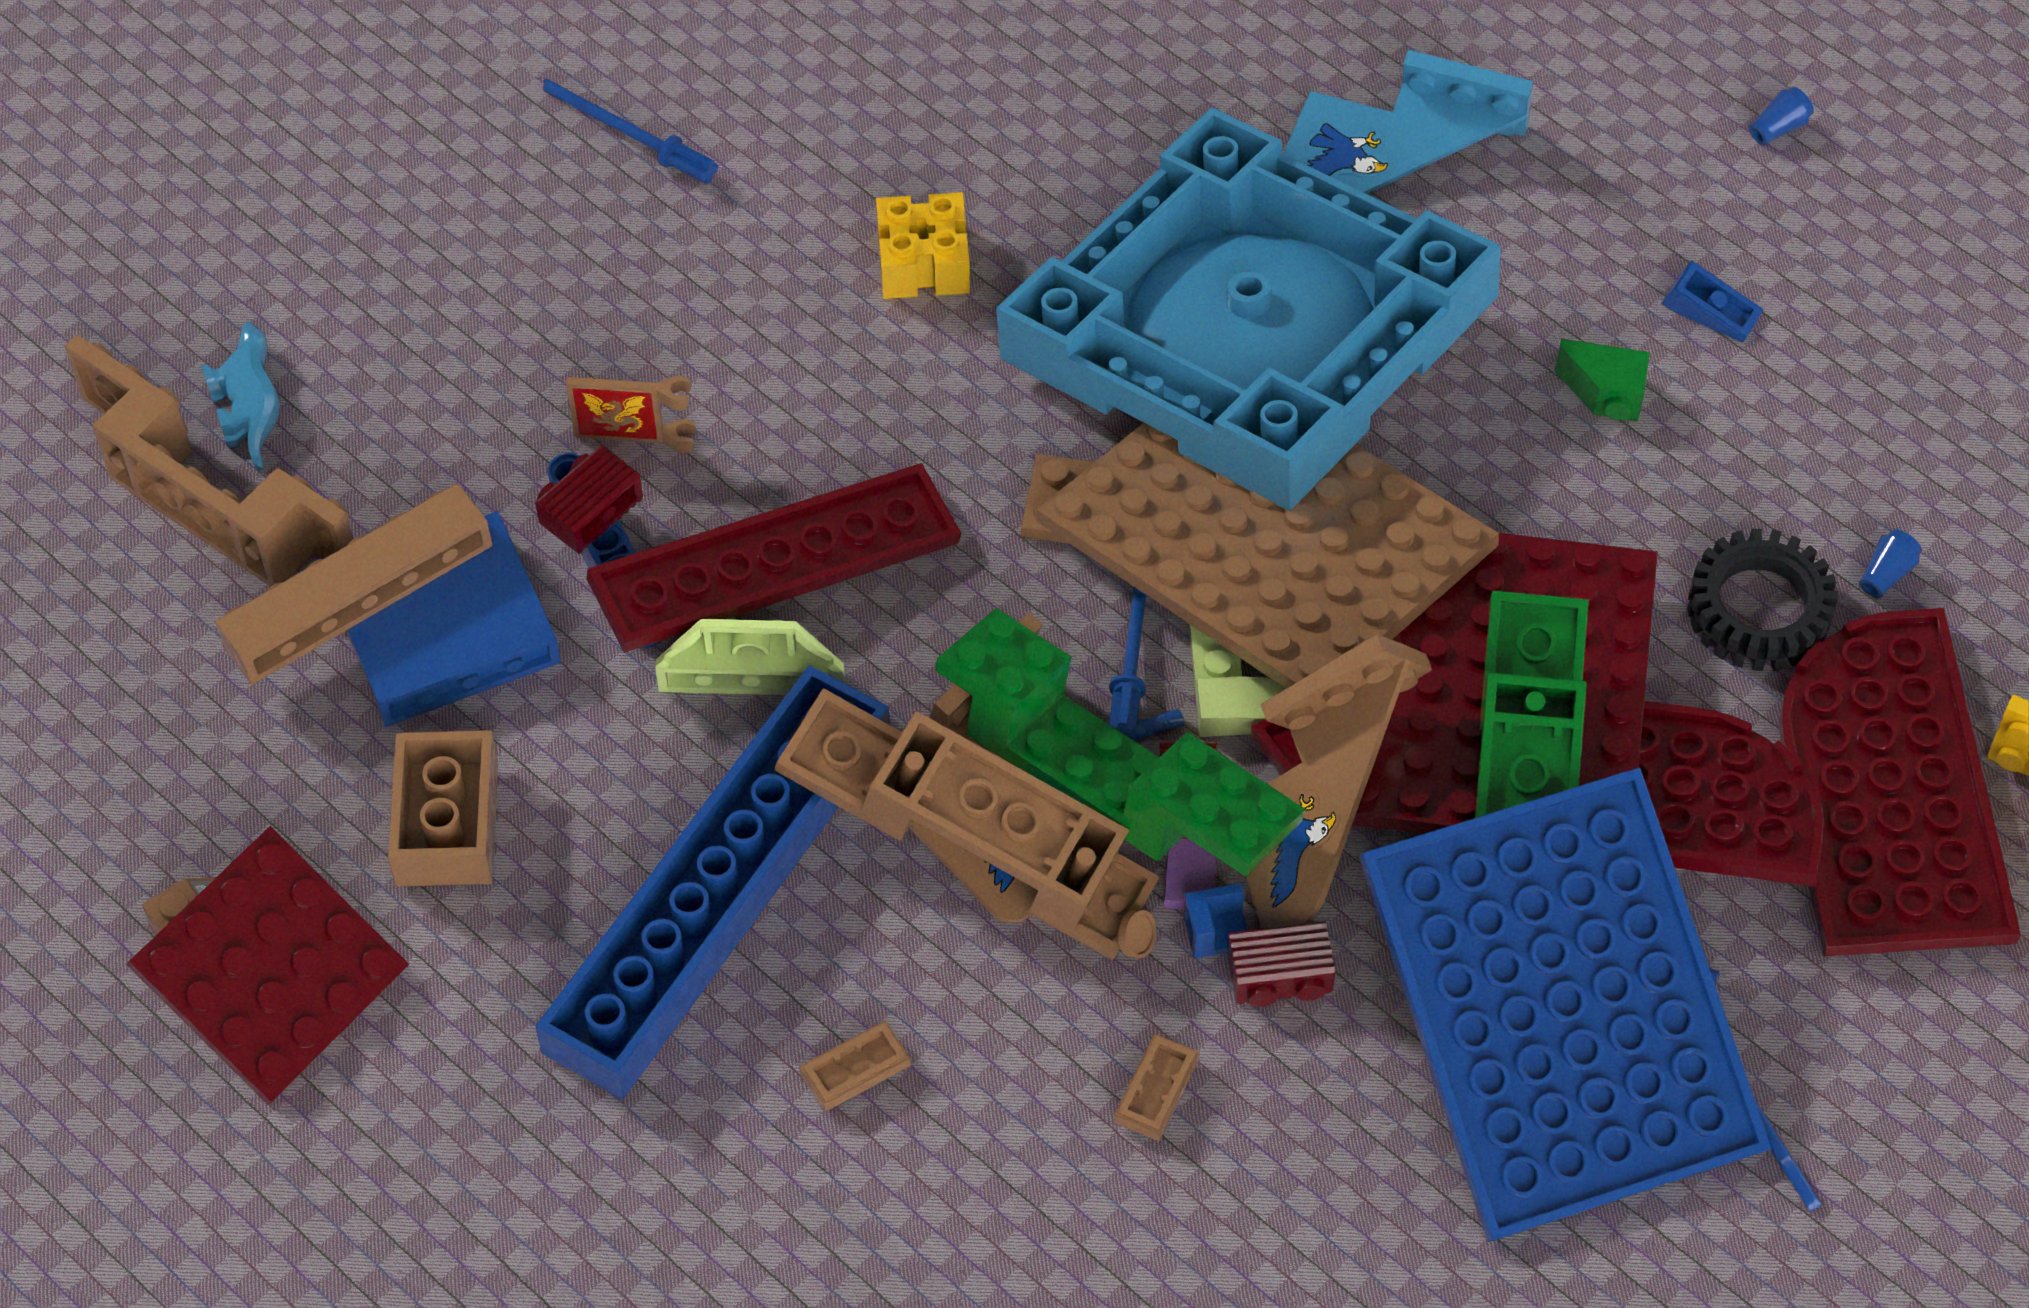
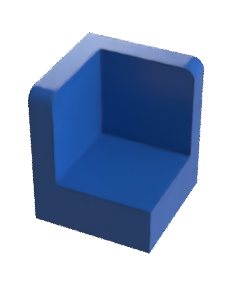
(1211, 916)

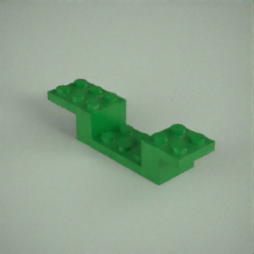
(1531, 699)
(1031, 724)

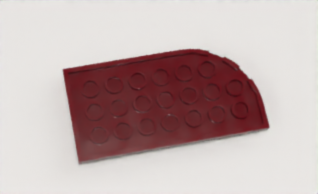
(1900, 790)
(1729, 796)

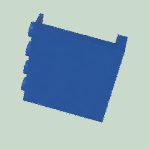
(456, 634)

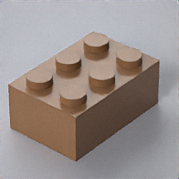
(443, 808)

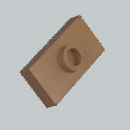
(855, 1066)
(1156, 1087)

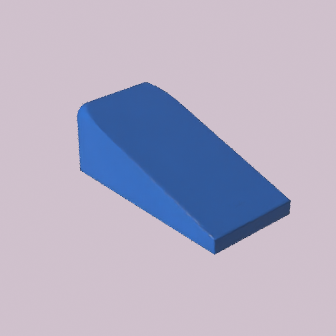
(1712, 303)

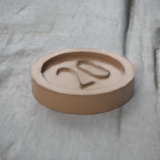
(1137, 933)

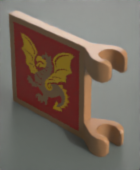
(630, 410)

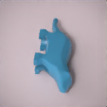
(250, 392)

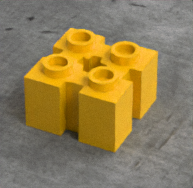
(923, 245)

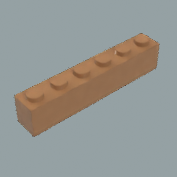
(353, 583)

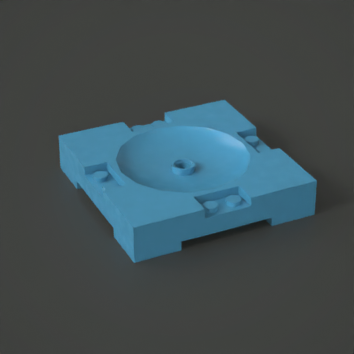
(1249, 308)

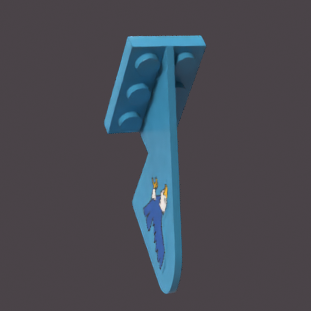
(1435, 115)

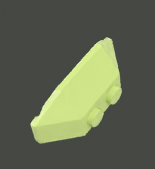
(743, 658)

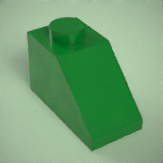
(1604, 377)

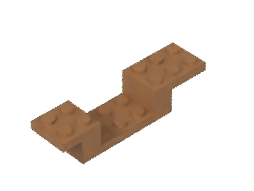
(144, 451)
(976, 804)

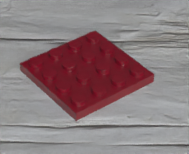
(268, 965)

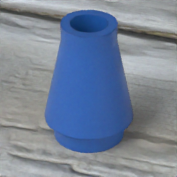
(1784, 114)
(1891, 561)

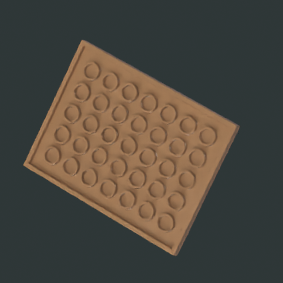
(1263, 579)

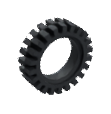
(1758, 554)

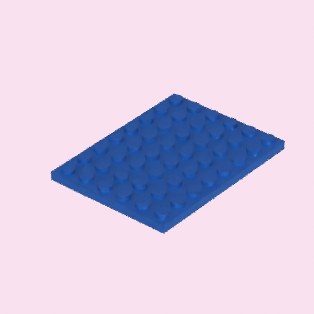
(1564, 1003)

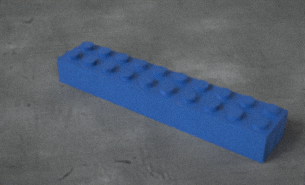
(693, 905)

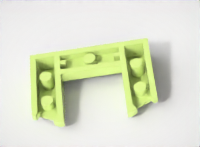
(1224, 698)

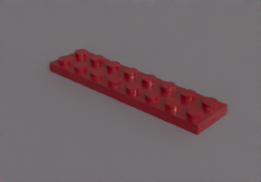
(772, 556)

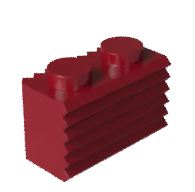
(589, 498)
(1281, 963)

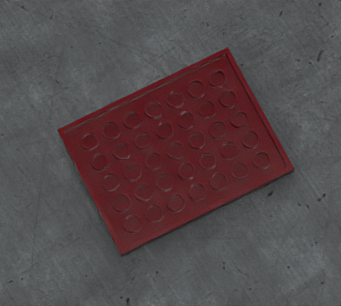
(1432, 741)

